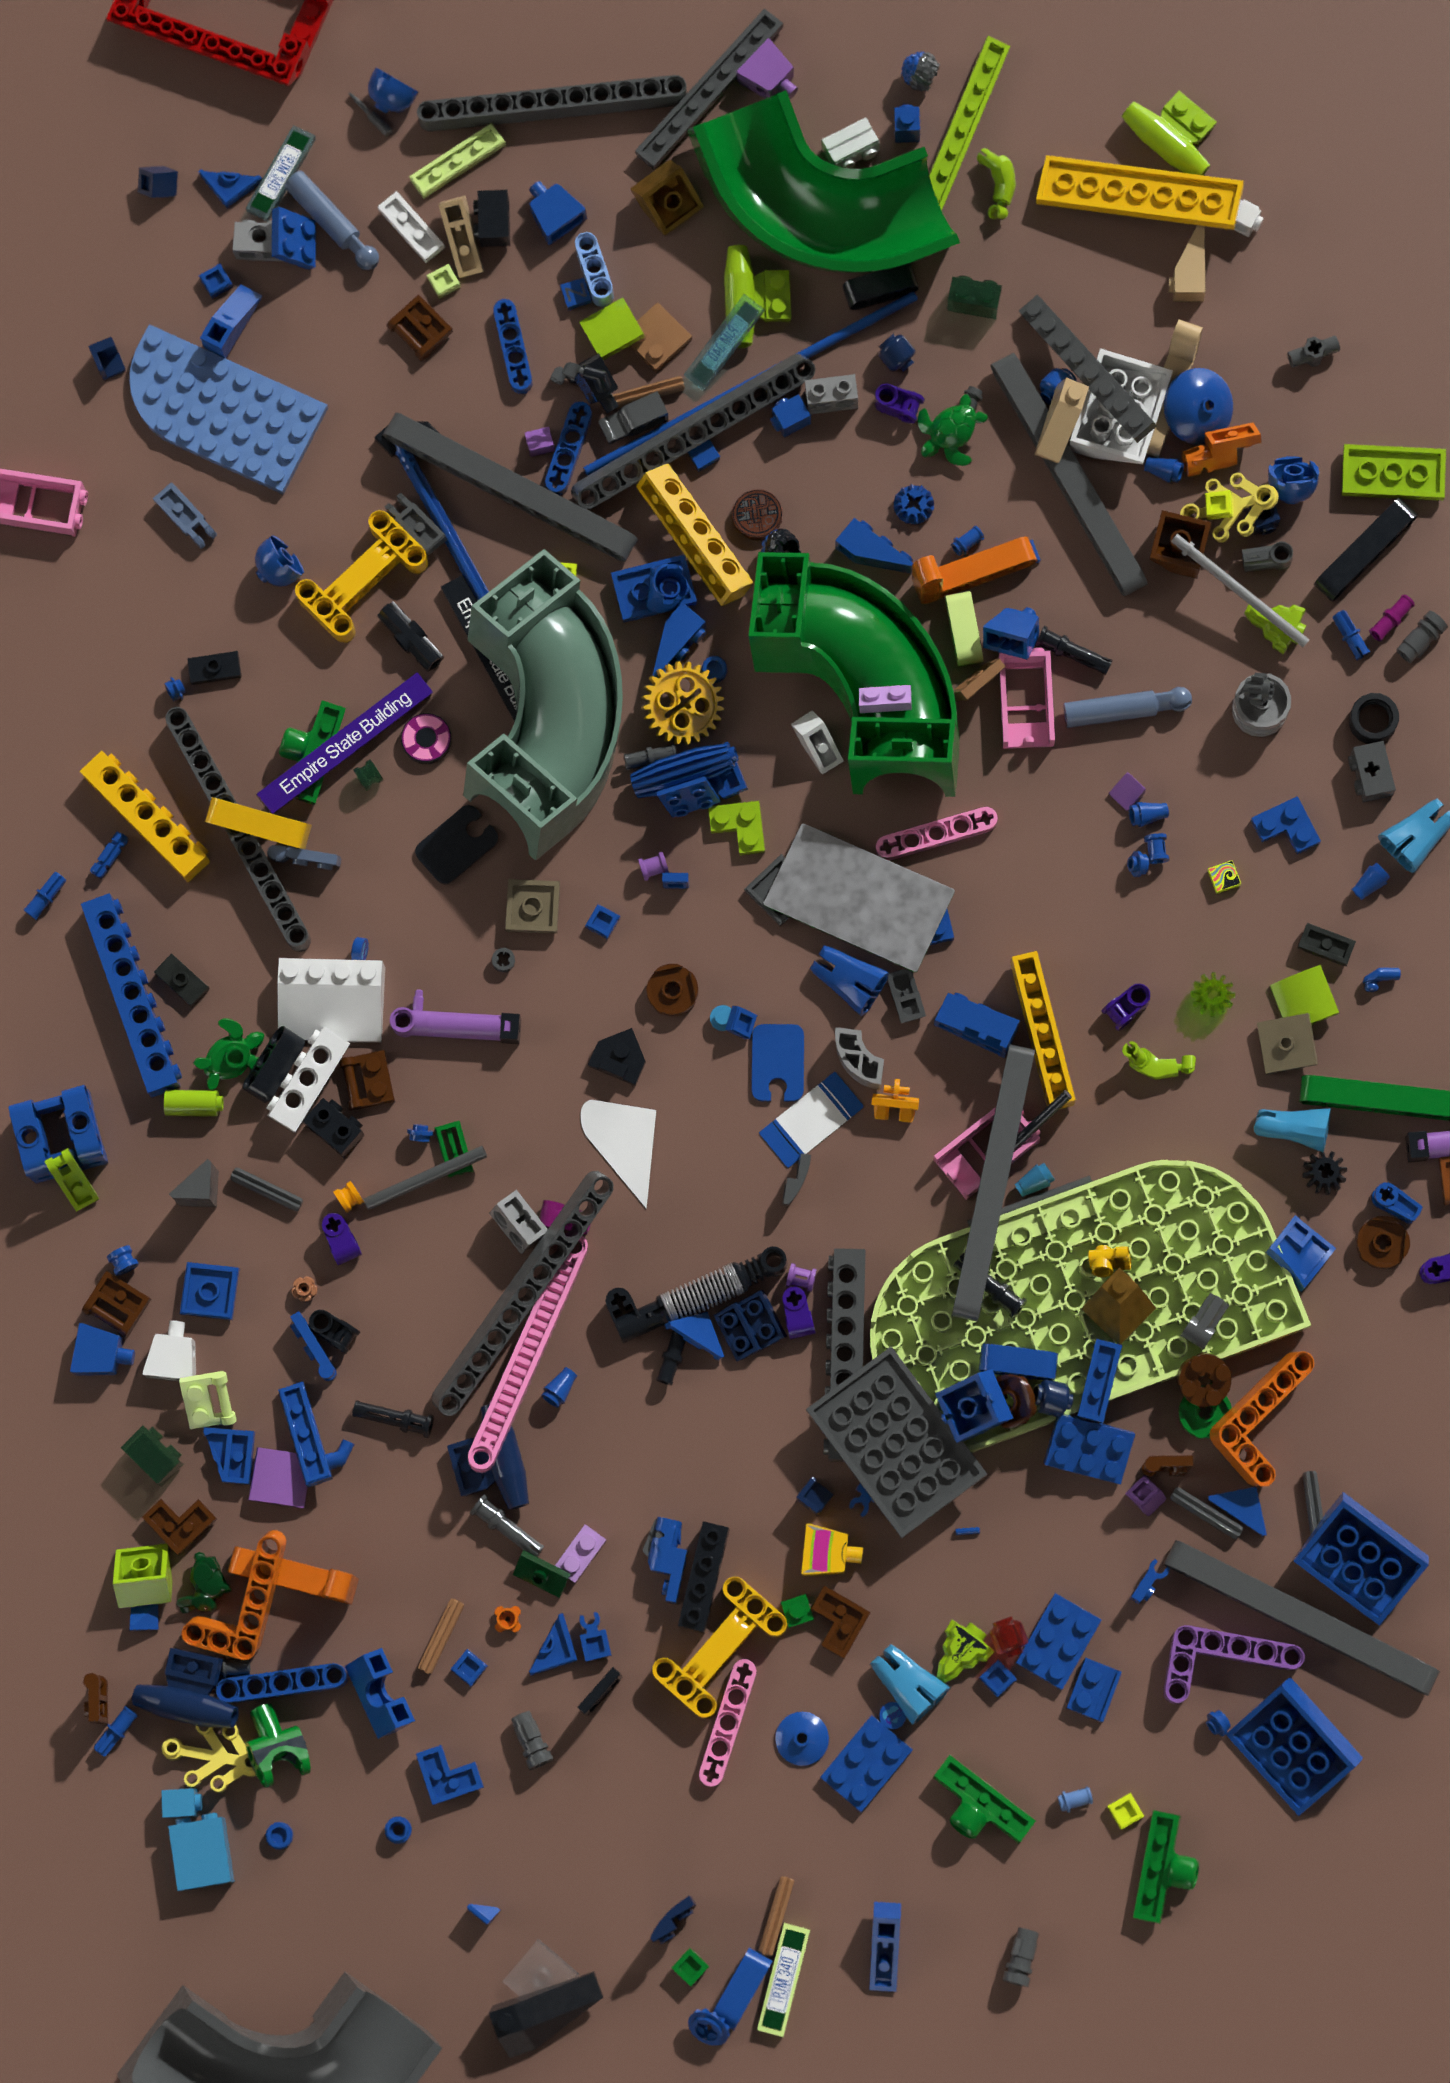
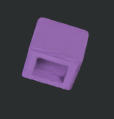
(539, 441)
(1127, 791)
(1146, 1495)

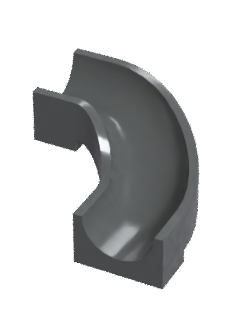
(351, 2041)

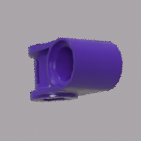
(899, 405)
(1126, 1006)
(341, 1243)
(1441, 1263)
(798, 1317)

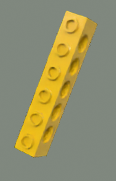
(694, 534)
(187, 864)
(1041, 1027)

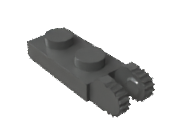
(417, 524)

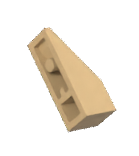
(461, 236)
(1189, 273)
(1061, 419)

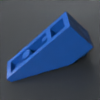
(885, 1946)

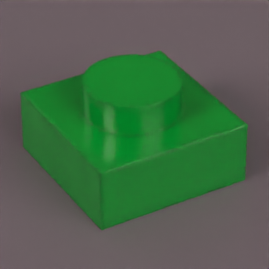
(797, 1611)
(690, 1967)

